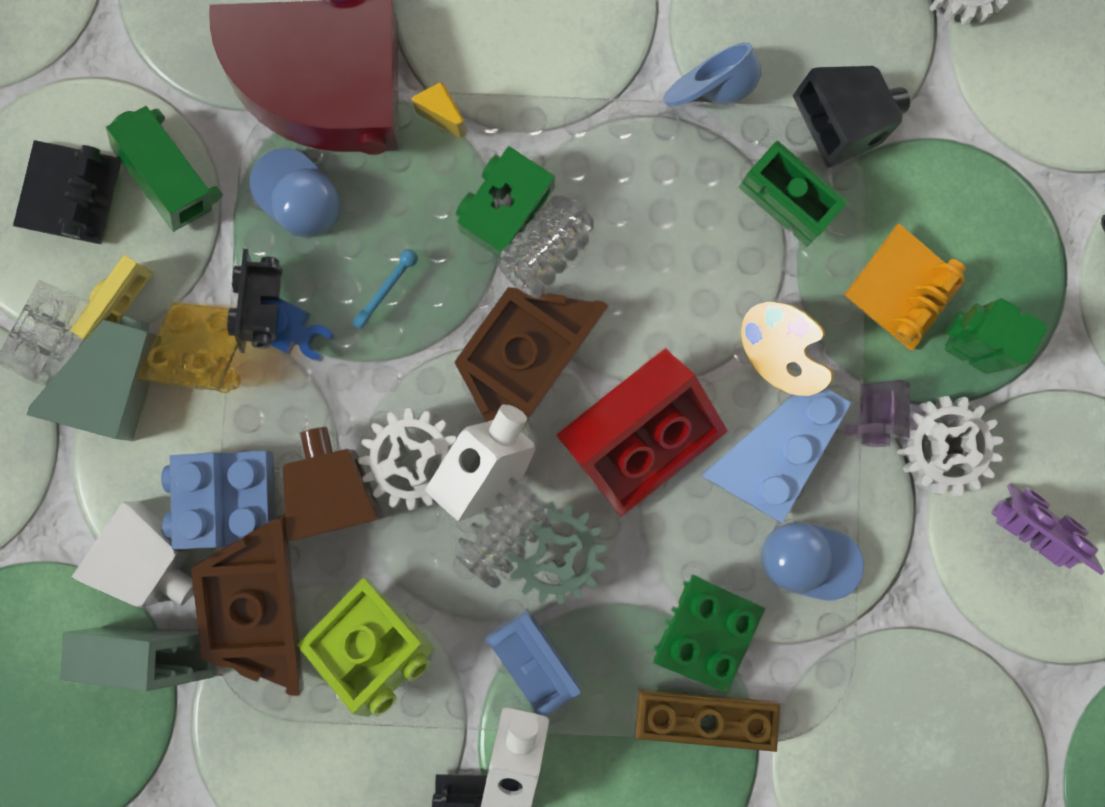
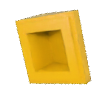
(439, 108)

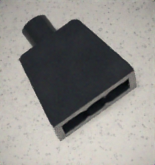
(849, 110)

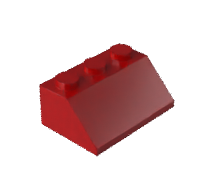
(643, 431)

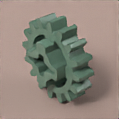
(565, 571)

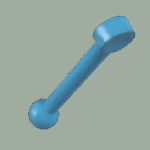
(408, 259)

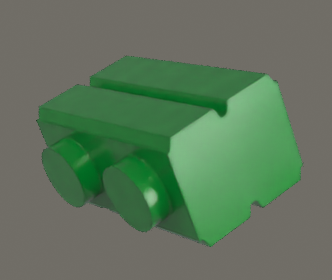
(792, 193)
(994, 336)

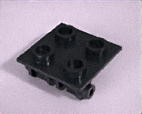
(67, 191)

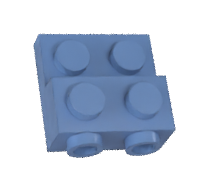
(217, 497)

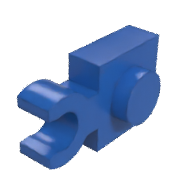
(292, 330)

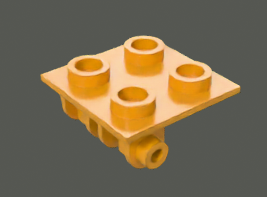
(905, 286)

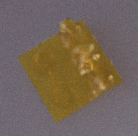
(193, 350)

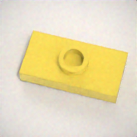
(112, 296)

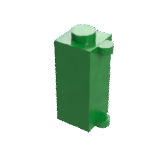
(160, 167)

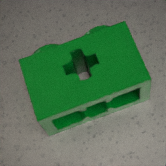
(504, 175)

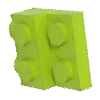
(366, 650)

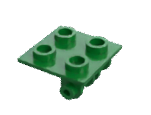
(708, 634)

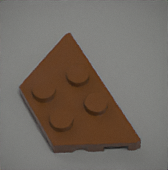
(524, 349)
(250, 608)

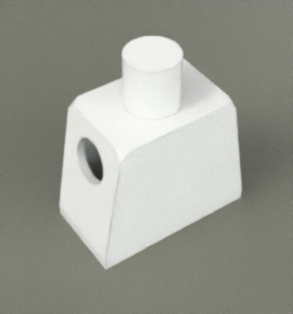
(482, 464)
(136, 560)
(516, 756)

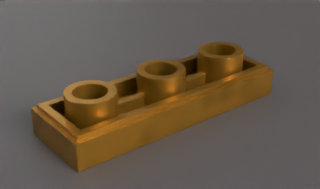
(737, 723)

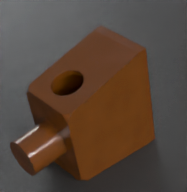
(326, 489)

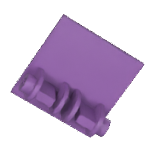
(1056, 539)

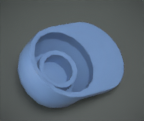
(720, 79)
(295, 193)
(812, 561)

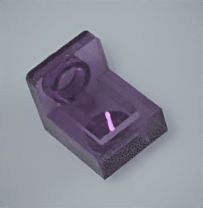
(883, 413)

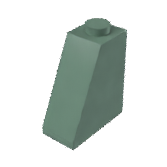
(99, 382)
(133, 658)

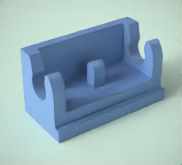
(534, 663)

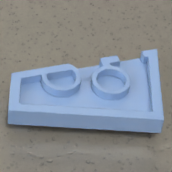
(779, 453)

